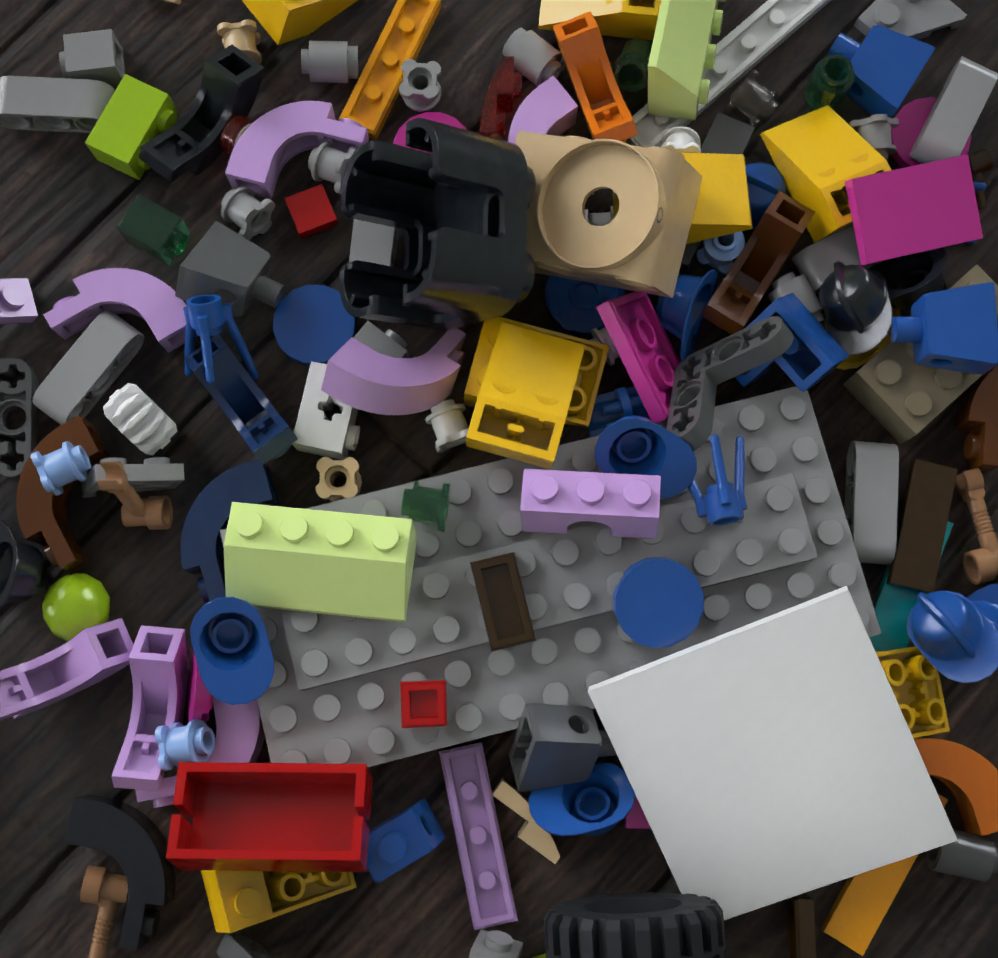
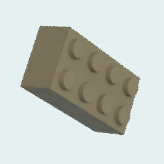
(906, 394)

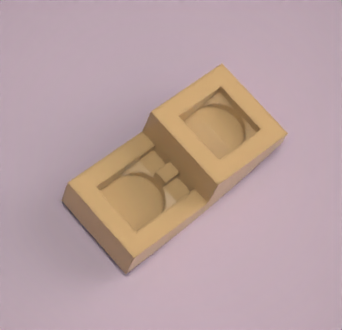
(530, 831)

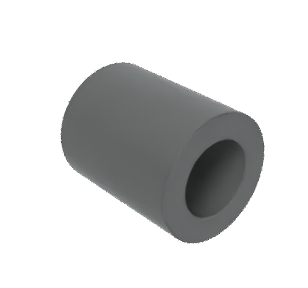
(968, 858)

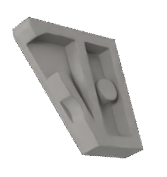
(911, 17)
(151, 476)

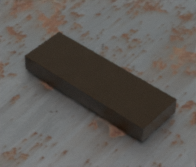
(922, 526)

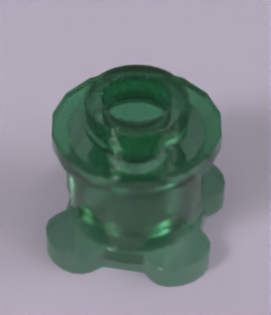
(427, 504)

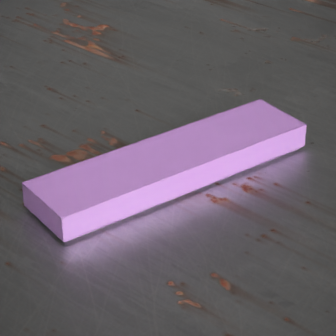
(478, 836)

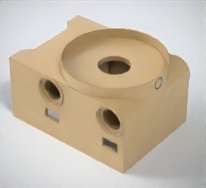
(646, 238)

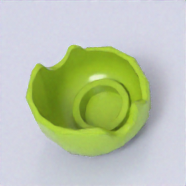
(74, 605)

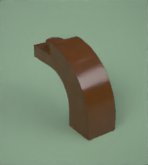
(758, 263)
(980, 416)
(43, 513)

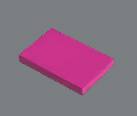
(914, 209)
(642, 349)

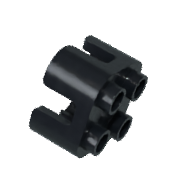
(458, 221)

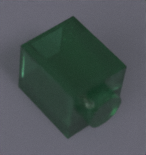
(154, 230)

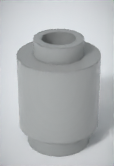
(533, 56)
(330, 61)
(802, 290)

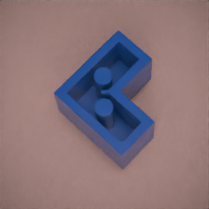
(811, 353)

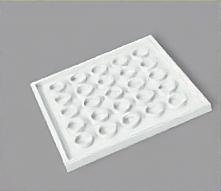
(773, 758)

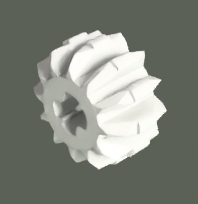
(139, 419)

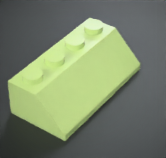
(681, 56)
(319, 561)

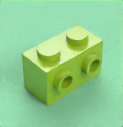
(128, 121)

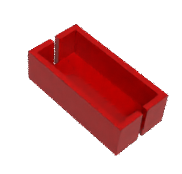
(271, 817)

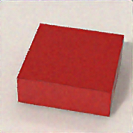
(311, 211)
(423, 703)

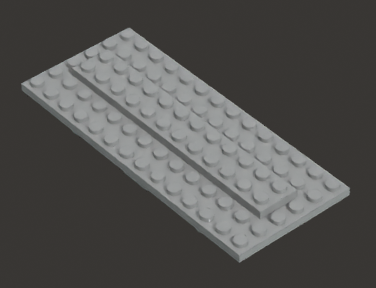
(342, 675)

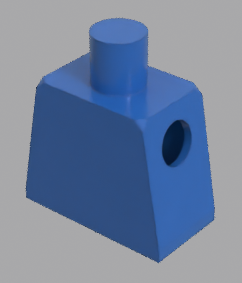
(882, 67)
(952, 329)
(402, 840)

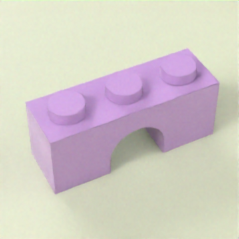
(618, 500)

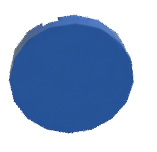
(574, 304)
(312, 324)
(658, 602)

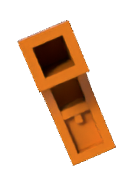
(594, 79)
(968, 778)

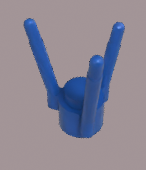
(207, 316)
(722, 503)

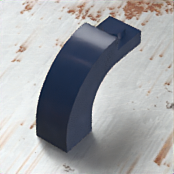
(243, 402)
(201, 537)

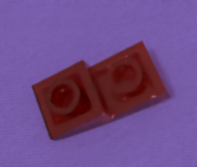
(499, 97)

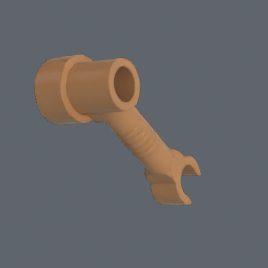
(153, 512)
(982, 563)
(106, 891)

